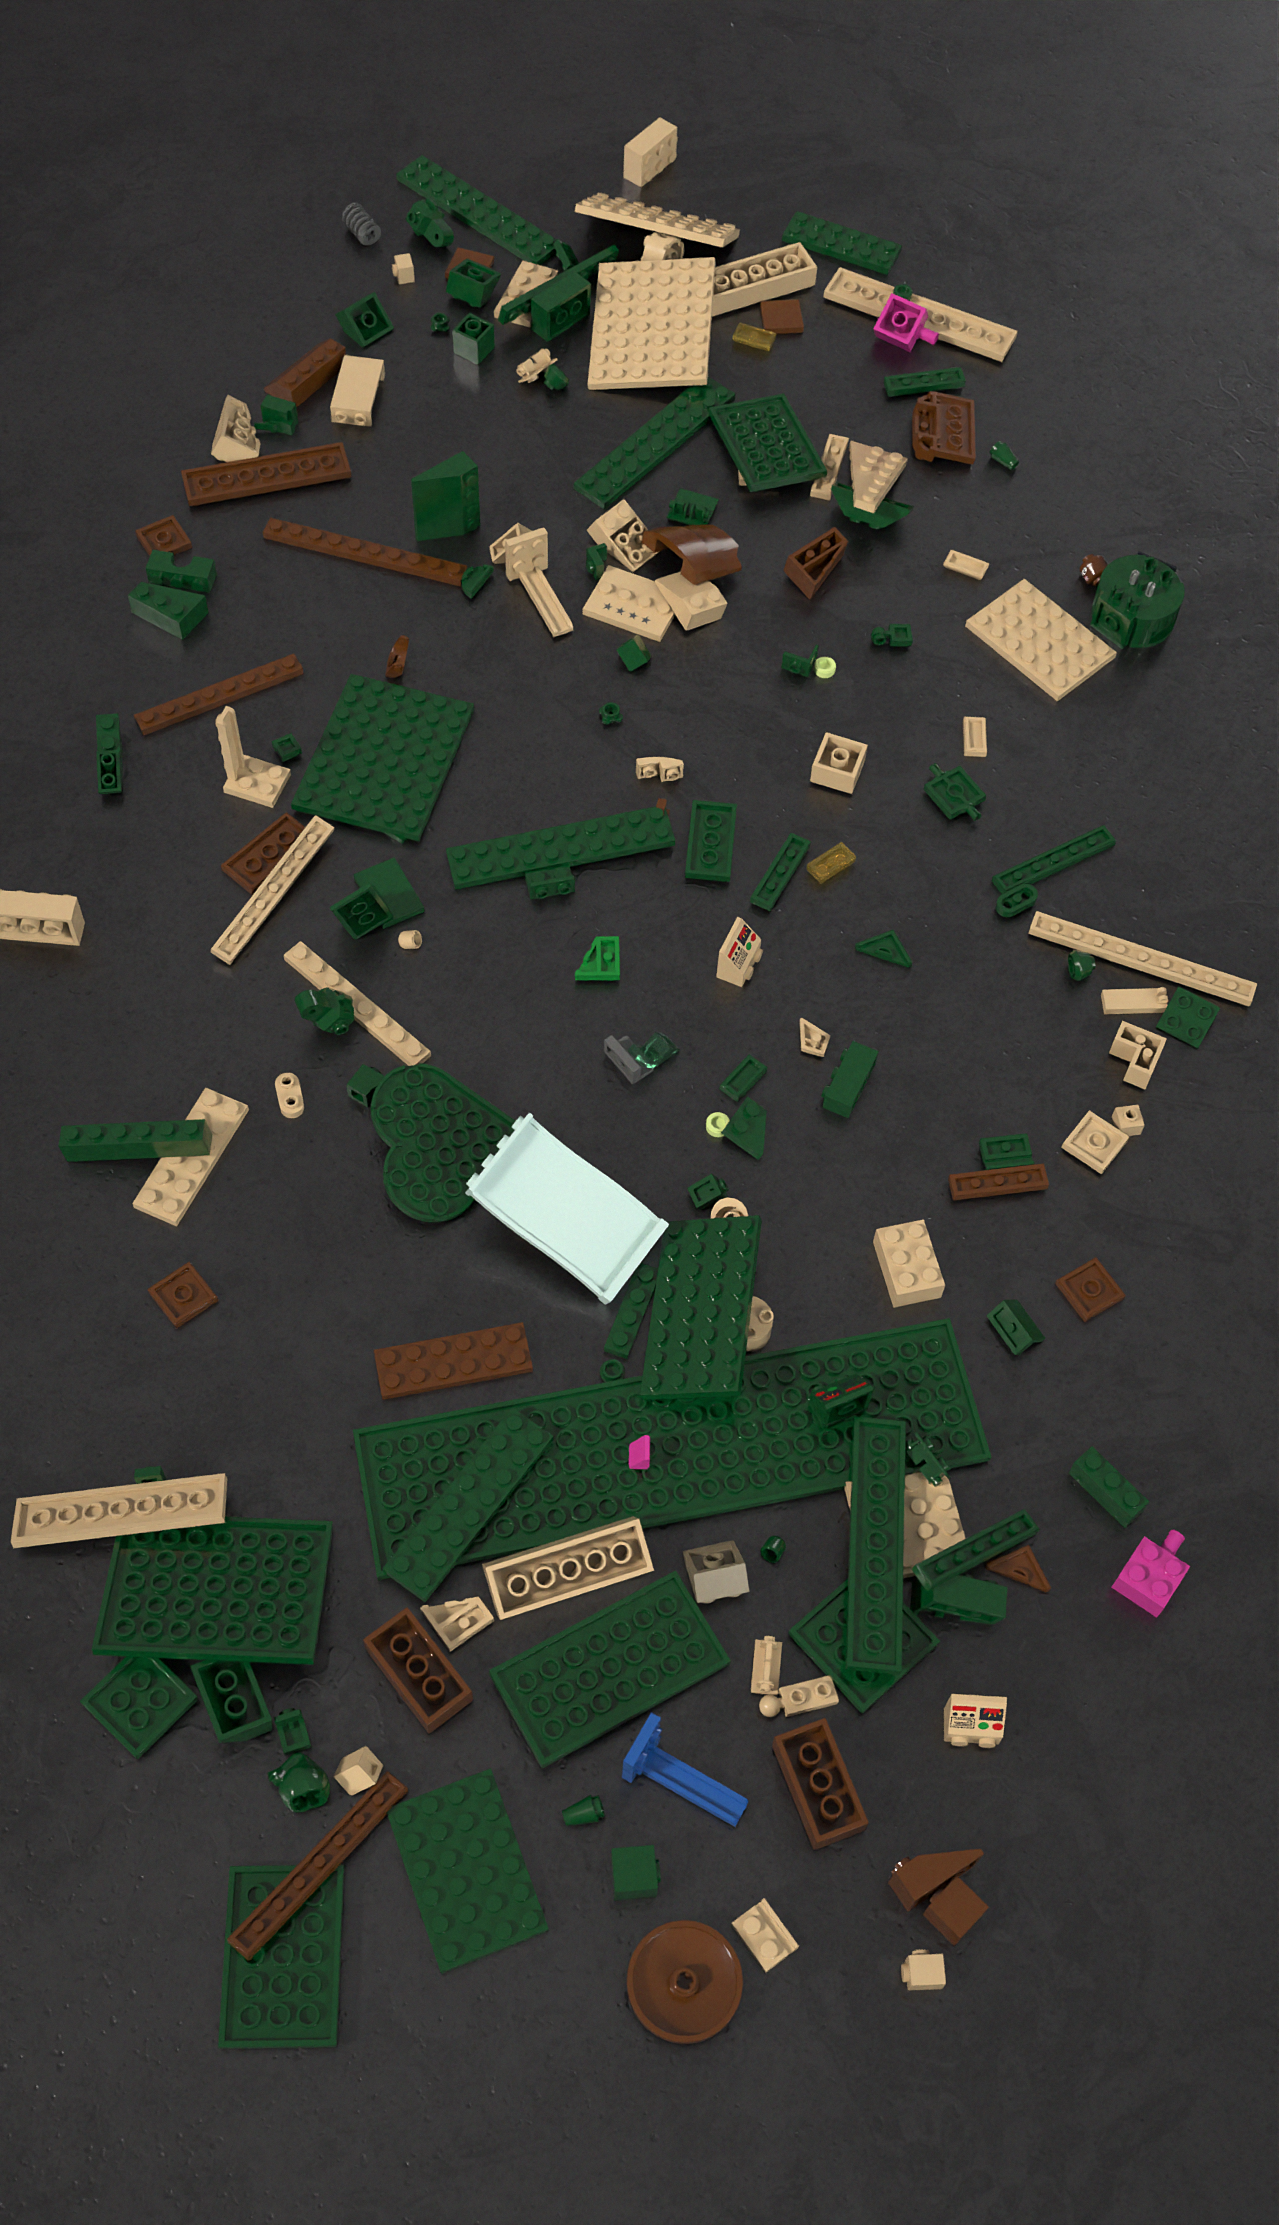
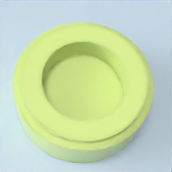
(824, 667)
(716, 1123)

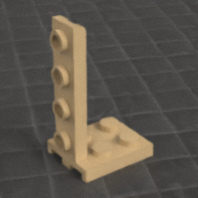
(524, 560)
(246, 775)

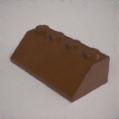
(308, 372)

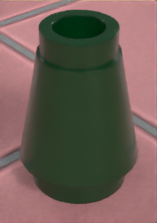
(1003, 454)
(584, 1811)

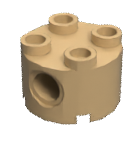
(662, 247)
(759, 1326)

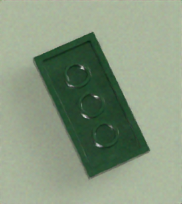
(711, 840)

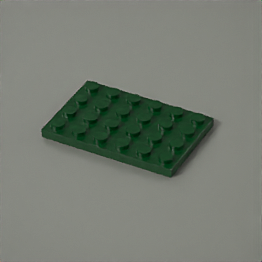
(767, 442)
(466, 1871)
(292, 1983)

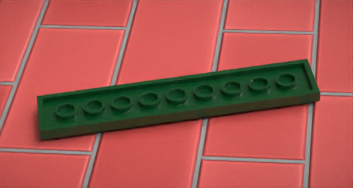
(478, 210)
(652, 443)
(560, 846)
(876, 1546)

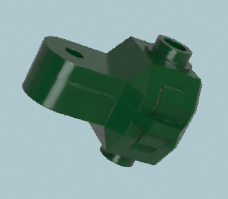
(428, 221)
(326, 1009)

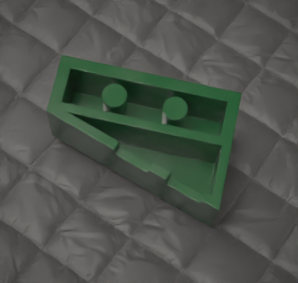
(168, 607)

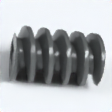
(361, 224)

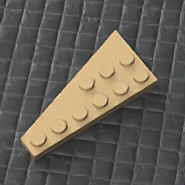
(873, 474)

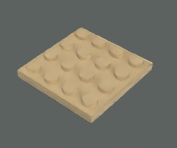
(929, 1519)

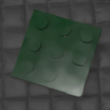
(139, 1702)

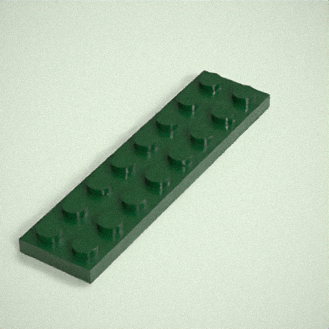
(468, 1504)

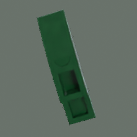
(109, 754)

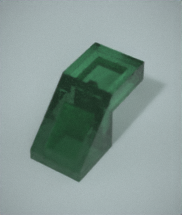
(654, 1051)

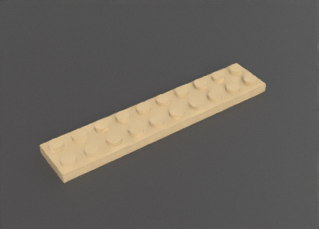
(951, 324)

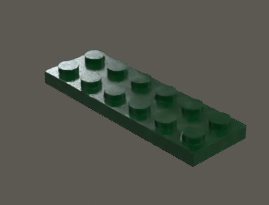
(842, 242)

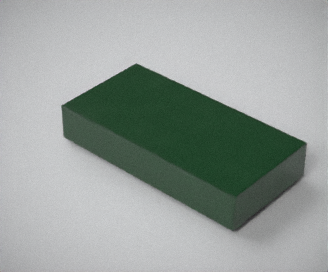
(743, 1078)

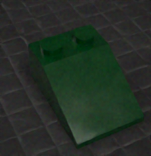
(362, 911)

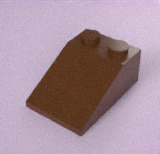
(925, 1874)

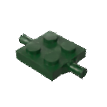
(954, 792)

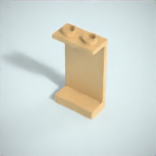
(356, 390)

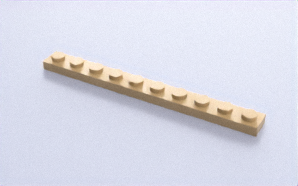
(1143, 958)

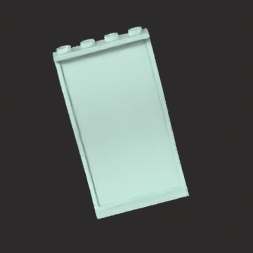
(566, 1208)

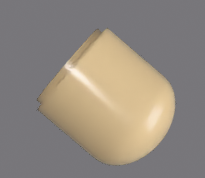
(407, 938)

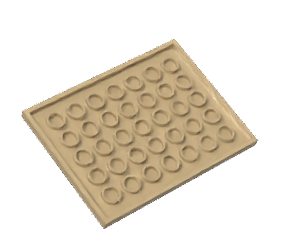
(652, 324)

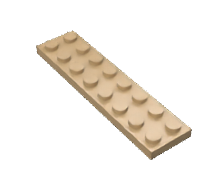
(119, 1510)

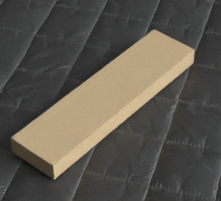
(832, 459)

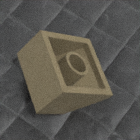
(716, 1571)

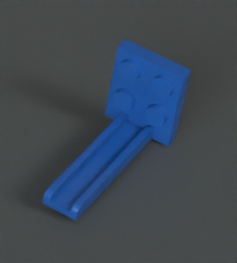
(679, 1777)

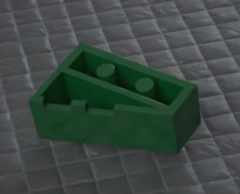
(964, 1597)

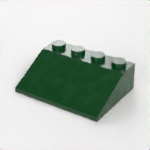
(446, 499)

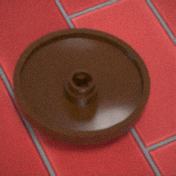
(684, 1981)

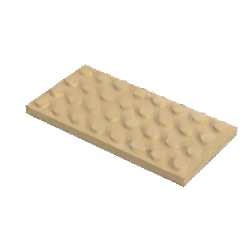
(658, 220)

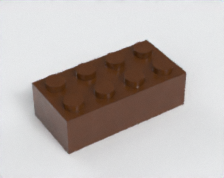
(418, 1670)
(819, 1783)

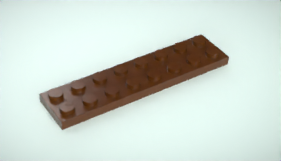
(265, 474)

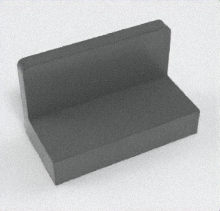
(623, 1059)

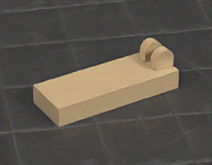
(1134, 1000)

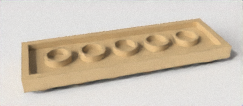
(179, 1179)

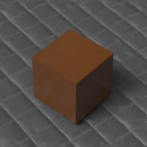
(955, 1910)

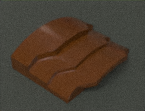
(704, 550)

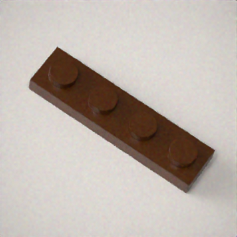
(998, 1181)

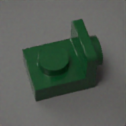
(708, 1191)

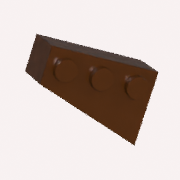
(815, 561)

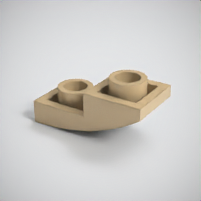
(665, 767)

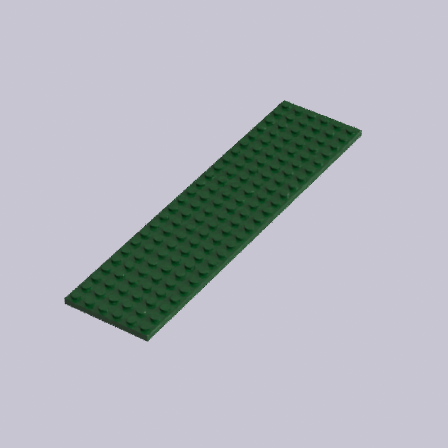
(703, 1451)

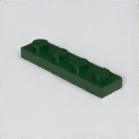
(924, 381)
(780, 871)
(632, 1311)

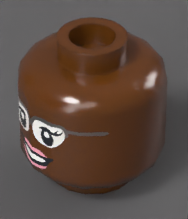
(1092, 568)

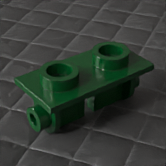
(934, 1468)

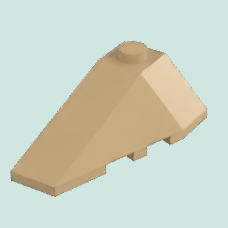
(234, 433)

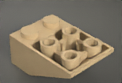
(623, 536)

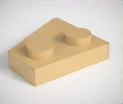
(457, 1620)

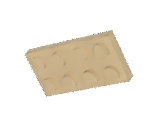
(525, 279)

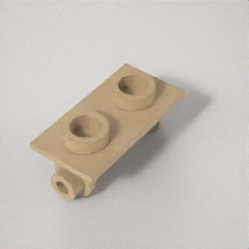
(529, 370)
(766, 1666)

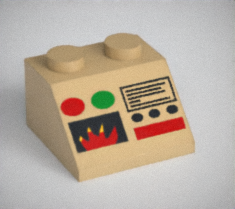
(739, 954)
(974, 1720)

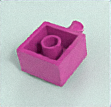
(903, 324)
(1152, 1573)

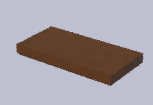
(260, 856)

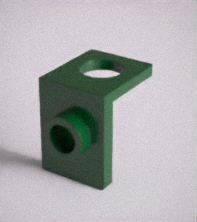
(799, 664)

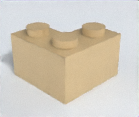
(1139, 1048)

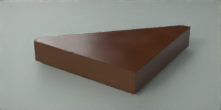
(1022, 1567)

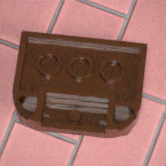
(944, 428)

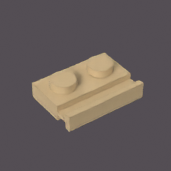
(764, 1935)

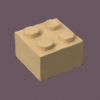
(838, 763)

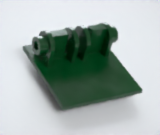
(692, 508)
(1188, 1017)

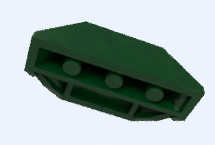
(885, 514)

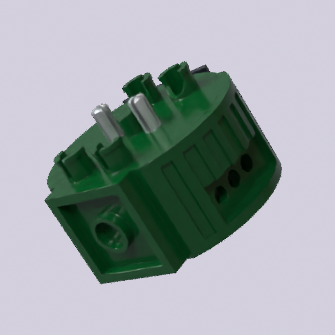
(1137, 601)

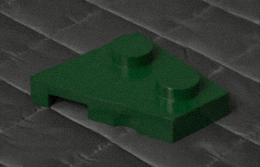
(748, 1127)

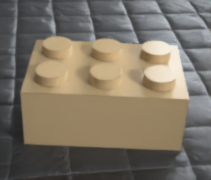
(650, 152)
(908, 1263)

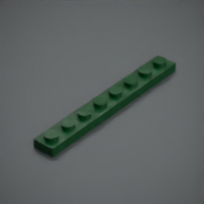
(586, 269)

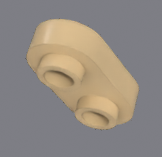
(289, 1093)

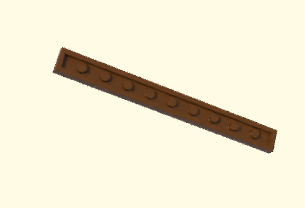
(364, 551)

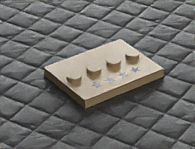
(630, 604)

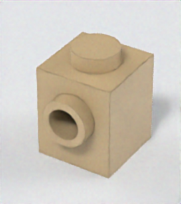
(923, 1971)

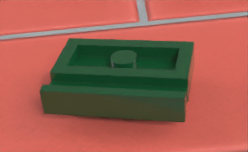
(1006, 1151)

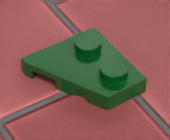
(601, 960)

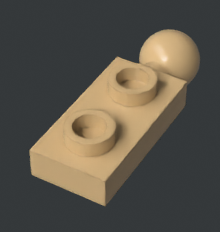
(800, 1698)

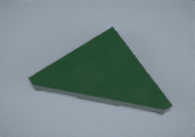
(887, 947)

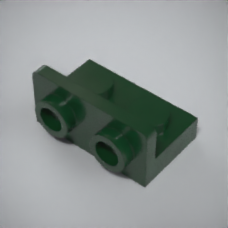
(550, 882)

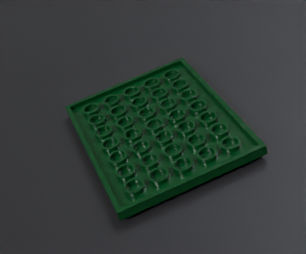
(383, 757)
(217, 1592)

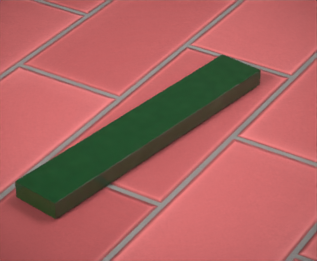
(1055, 859)
(975, 1549)

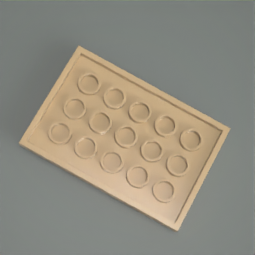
(1040, 639)

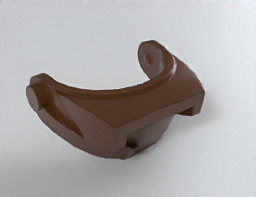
(399, 654)

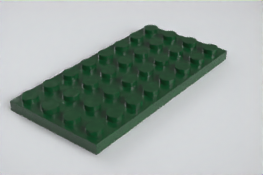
(701, 1308)
(608, 1668)

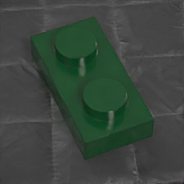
(565, 254)

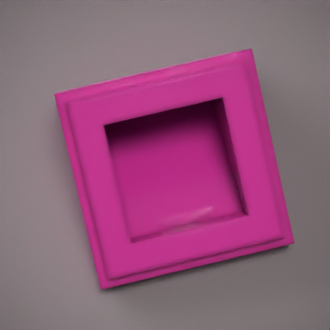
(640, 1453)

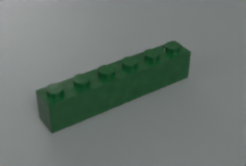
(135, 1140)

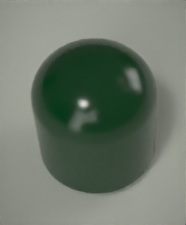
(776, 1544)

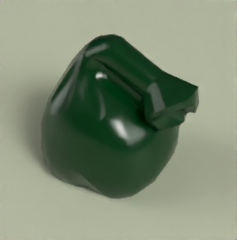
(301, 1783)

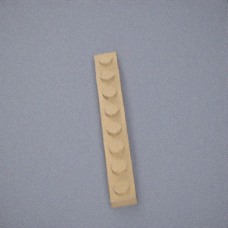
(272, 890)
(365, 1011)

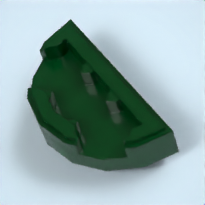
(474, 578)

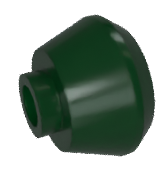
(555, 377)
(1080, 965)

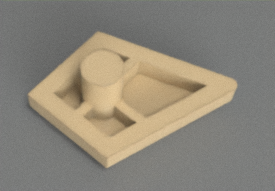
(813, 1039)

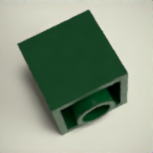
(473, 338)
(635, 1872)

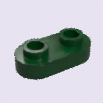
(1014, 900)

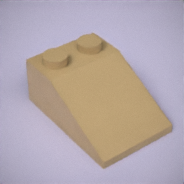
(692, 603)

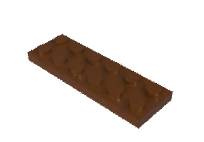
(453, 1360)

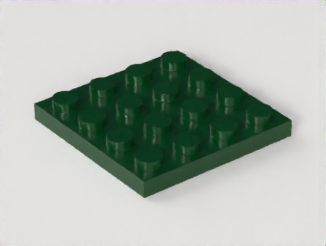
(824, 1640)

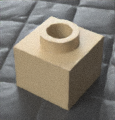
(403, 268)
(1128, 1120)

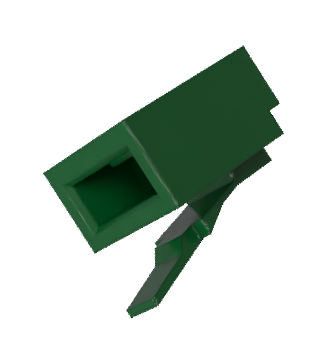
(278, 415)

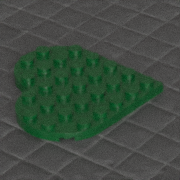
(436, 1139)

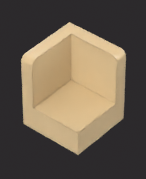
(358, 1770)

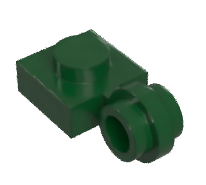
(897, 634)

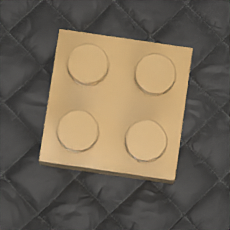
(1095, 1142)

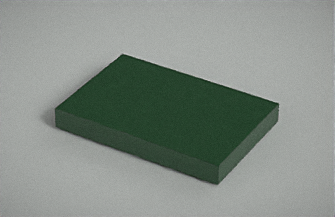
(394, 888)

